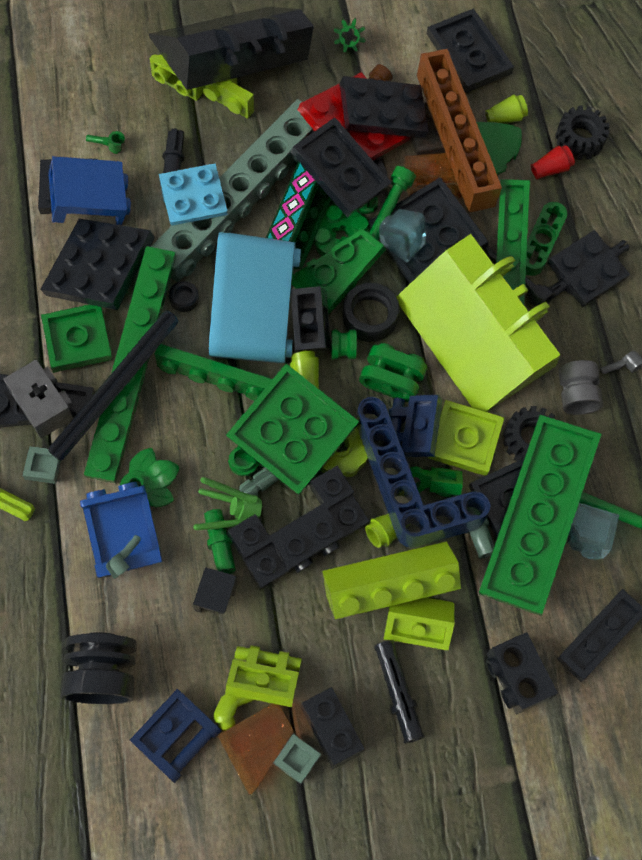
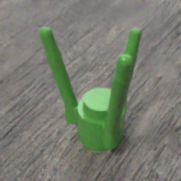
(241, 506)

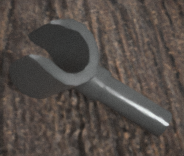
(632, 361)

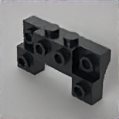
(306, 537)

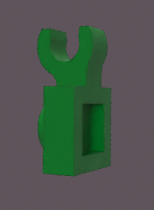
(439, 480)

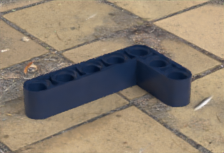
(404, 485)

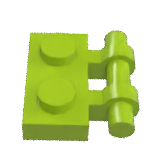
(263, 682)

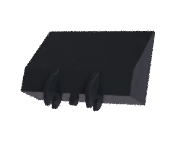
(235, 45)

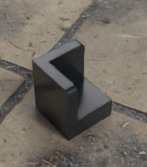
(215, 591)

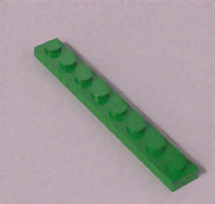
(116, 421)

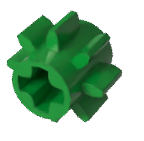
(353, 42)

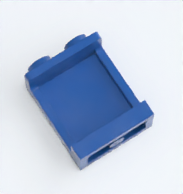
(88, 188)
(115, 520)

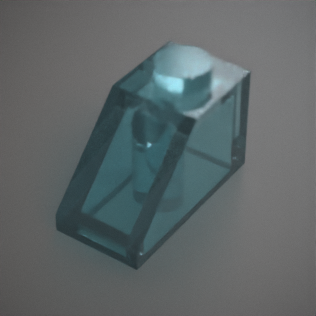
(403, 233)
(593, 531)

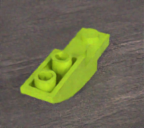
(225, 92)

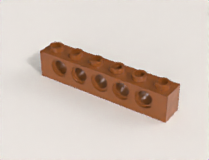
(458, 131)

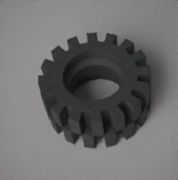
(588, 121)
(514, 427)

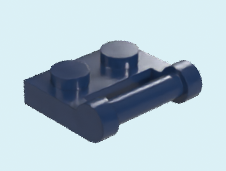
(167, 727)

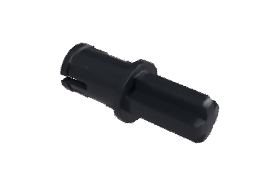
(174, 151)

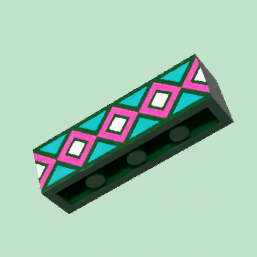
(300, 212)

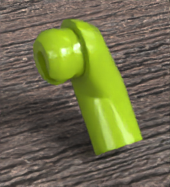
(226, 710)

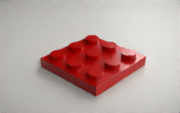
(328, 104)

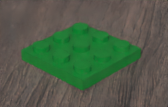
(292, 429)

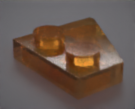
(256, 744)

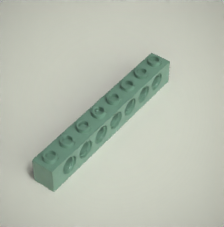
(239, 176)

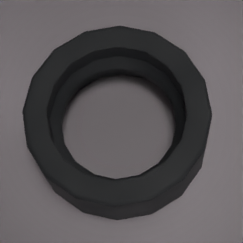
(375, 292)

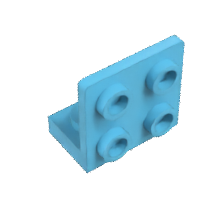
(192, 194)

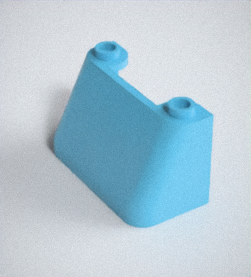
(252, 298)

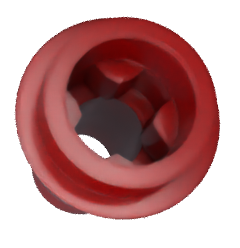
(554, 162)

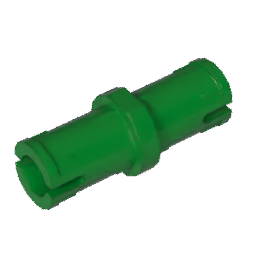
(220, 543)

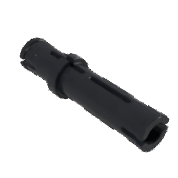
(400, 695)

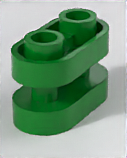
(393, 372)

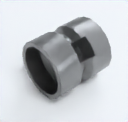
(580, 387)

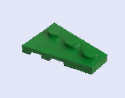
(341, 267)

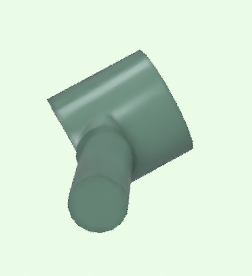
(117, 564)

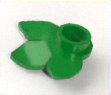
(153, 475)

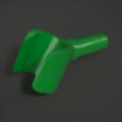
(115, 136)

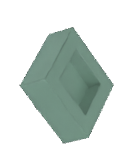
(41, 466)
(297, 759)

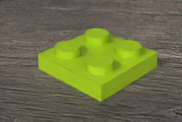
(467, 437)

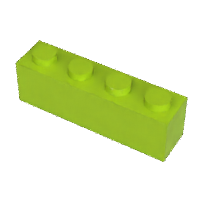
(391, 580)

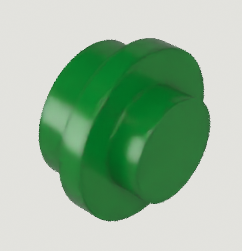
(242, 463)

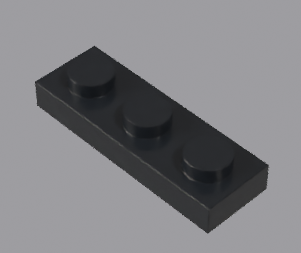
(601, 635)

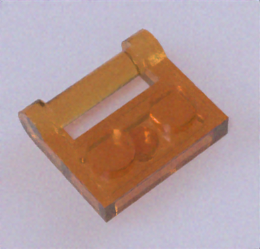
(428, 169)

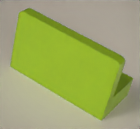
(421, 623)

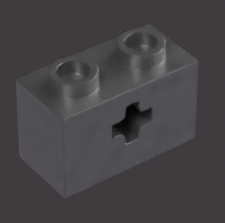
(26, 388)

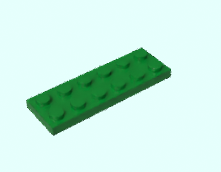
(540, 515)

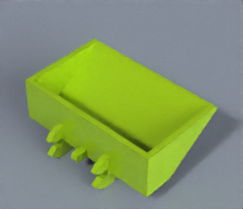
(478, 324)

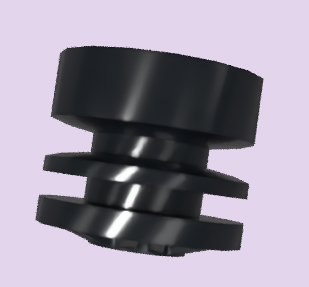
(99, 665)

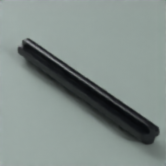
(113, 385)

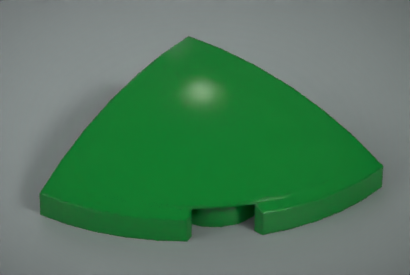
(502, 143)

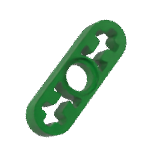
(552, 231)

